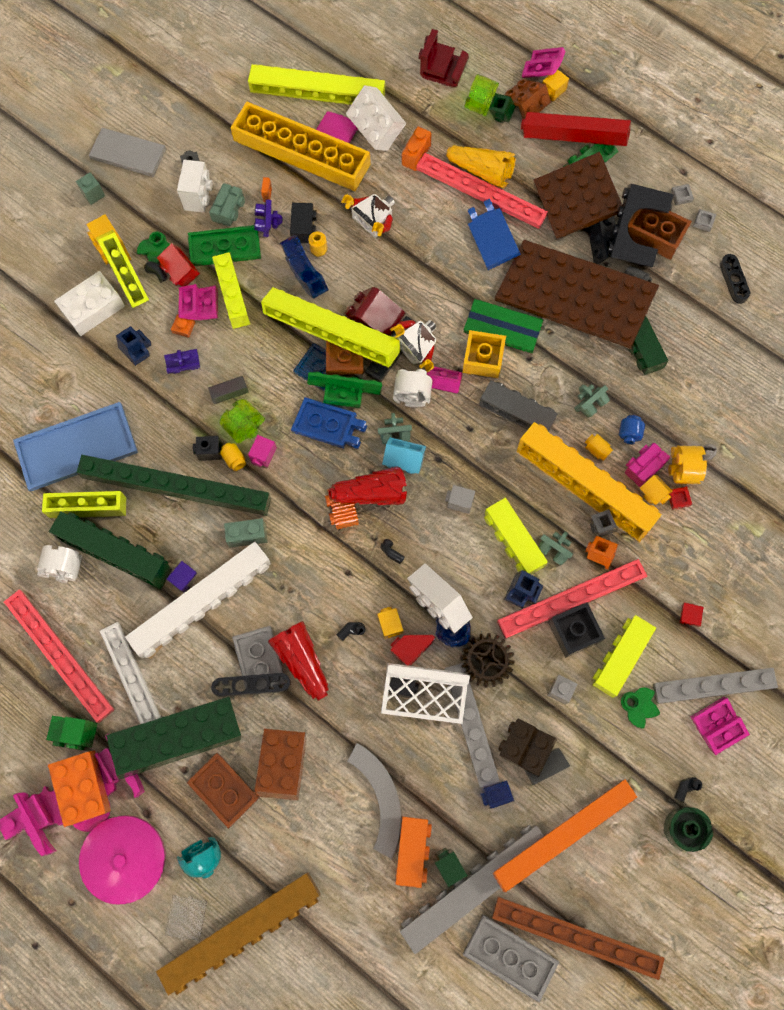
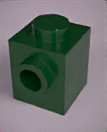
(502, 108)

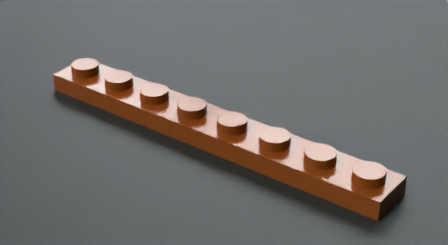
(578, 938)

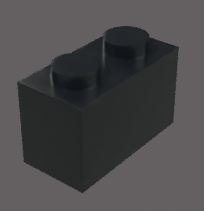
(302, 220)

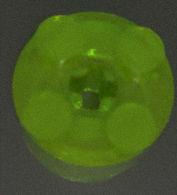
(481, 94)
(242, 421)

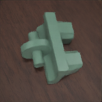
(598, 395)
(386, 433)
(547, 543)

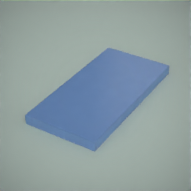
(56, 450)

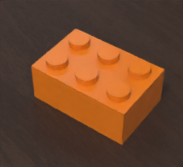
(79, 788)
(413, 852)

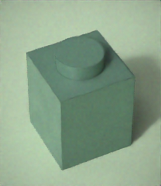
(90, 188)

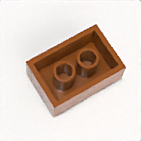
(658, 230)
(280, 764)

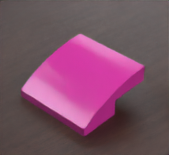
(543, 62)
(337, 126)
(198, 303)
(720, 725)

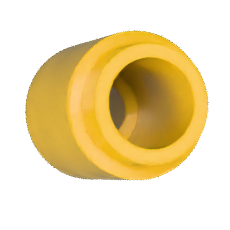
(317, 243)
(598, 447)
(233, 456)

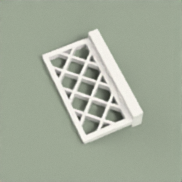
(427, 675)

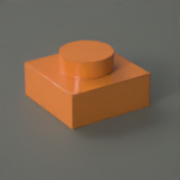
(182, 326)

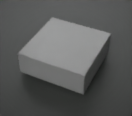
(682, 194)
(704, 220)

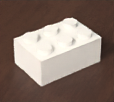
(375, 118)
(90, 303)
(439, 598)

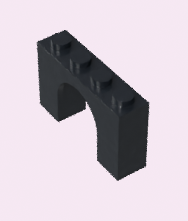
(622, 245)

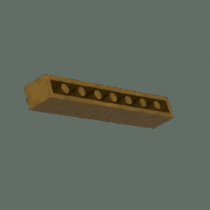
(237, 934)

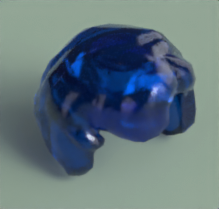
(453, 639)

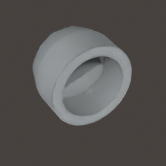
(709, 454)

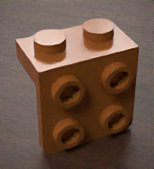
(529, 96)

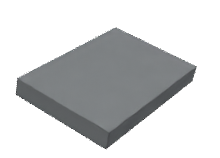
(257, 656)

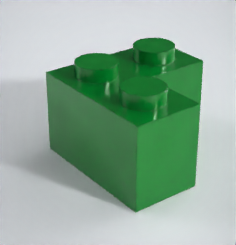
(72, 732)

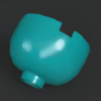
(200, 859)

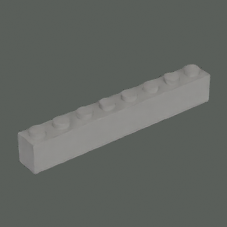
(465, 895)

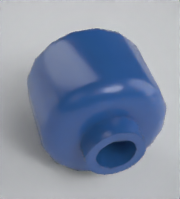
(631, 429)

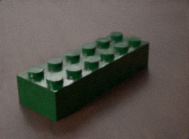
(111, 549)
(173, 737)

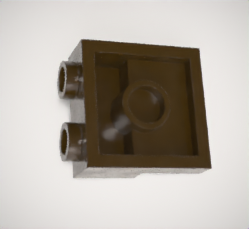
(527, 746)

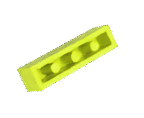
(122, 268)
(231, 290)
(85, 504)
(515, 537)
(623, 656)

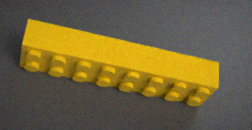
(301, 146)
(587, 481)

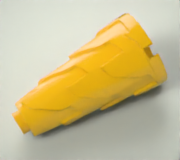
(485, 163)

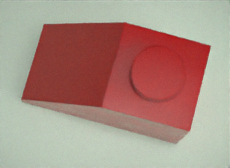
(410, 647)

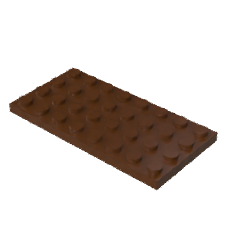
(577, 293)

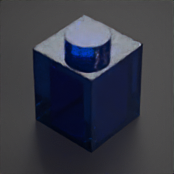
(497, 795)

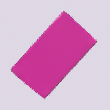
(445, 379)

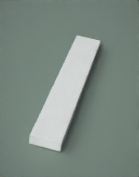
(130, 673)

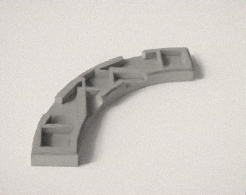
(387, 798)

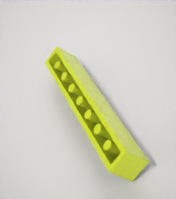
(308, 84)
(331, 327)

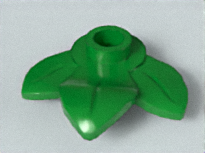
(151, 247)
(642, 706)

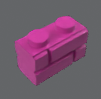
(647, 464)

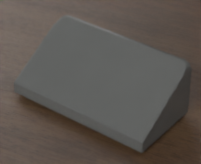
(228, 390)
(555, 763)

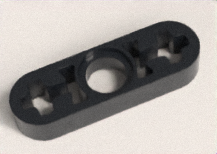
(734, 286)

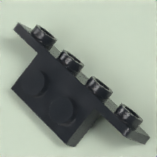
(600, 236)

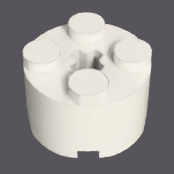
(412, 388)
(59, 563)

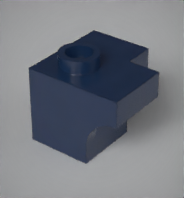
(133, 345)
(523, 589)

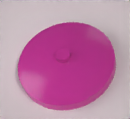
(122, 859)

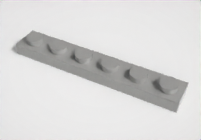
(715, 685)
(475, 735)

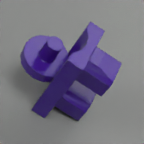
(264, 225)
(182, 361)

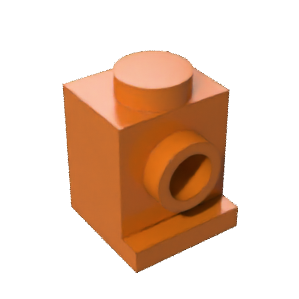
(601, 551)

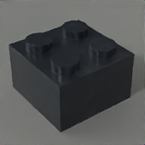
(576, 629)

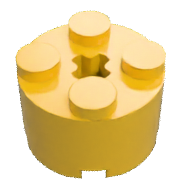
(687, 464)

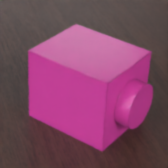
(262, 451)

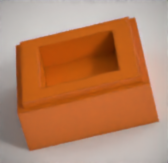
(266, 189)

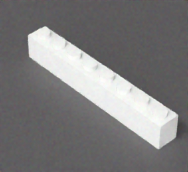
(198, 600)

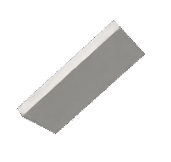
(127, 152)
(511, 958)

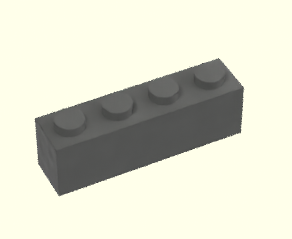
(515, 407)

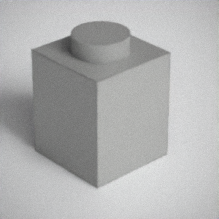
(460, 499)
(562, 689)

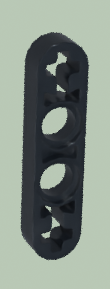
(251, 685)

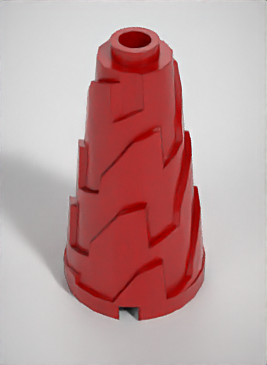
(379, 488)
(297, 652)

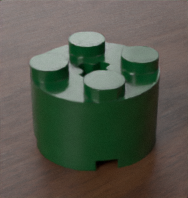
(698, 823)

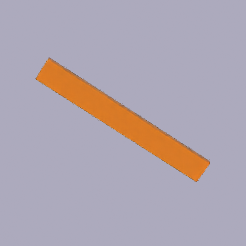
(564, 835)

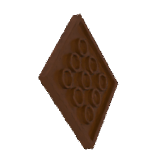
(578, 195)

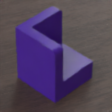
(182, 576)

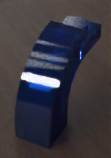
(302, 268)

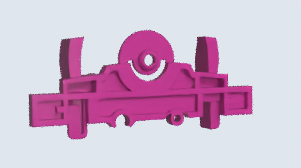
(42, 809)

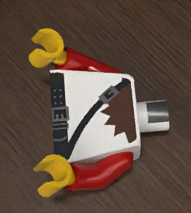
(371, 212)
(416, 341)

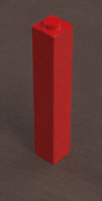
(576, 128)

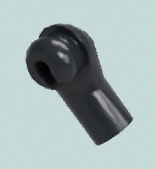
(154, 268)
(391, 553)
(352, 628)
(687, 785)

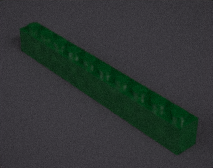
(174, 485)

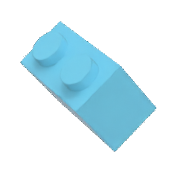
(404, 455)

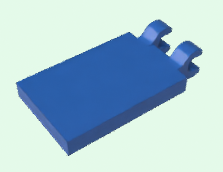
(492, 236)
(328, 424)

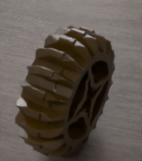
(495, 662)

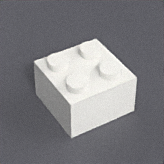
(194, 186)

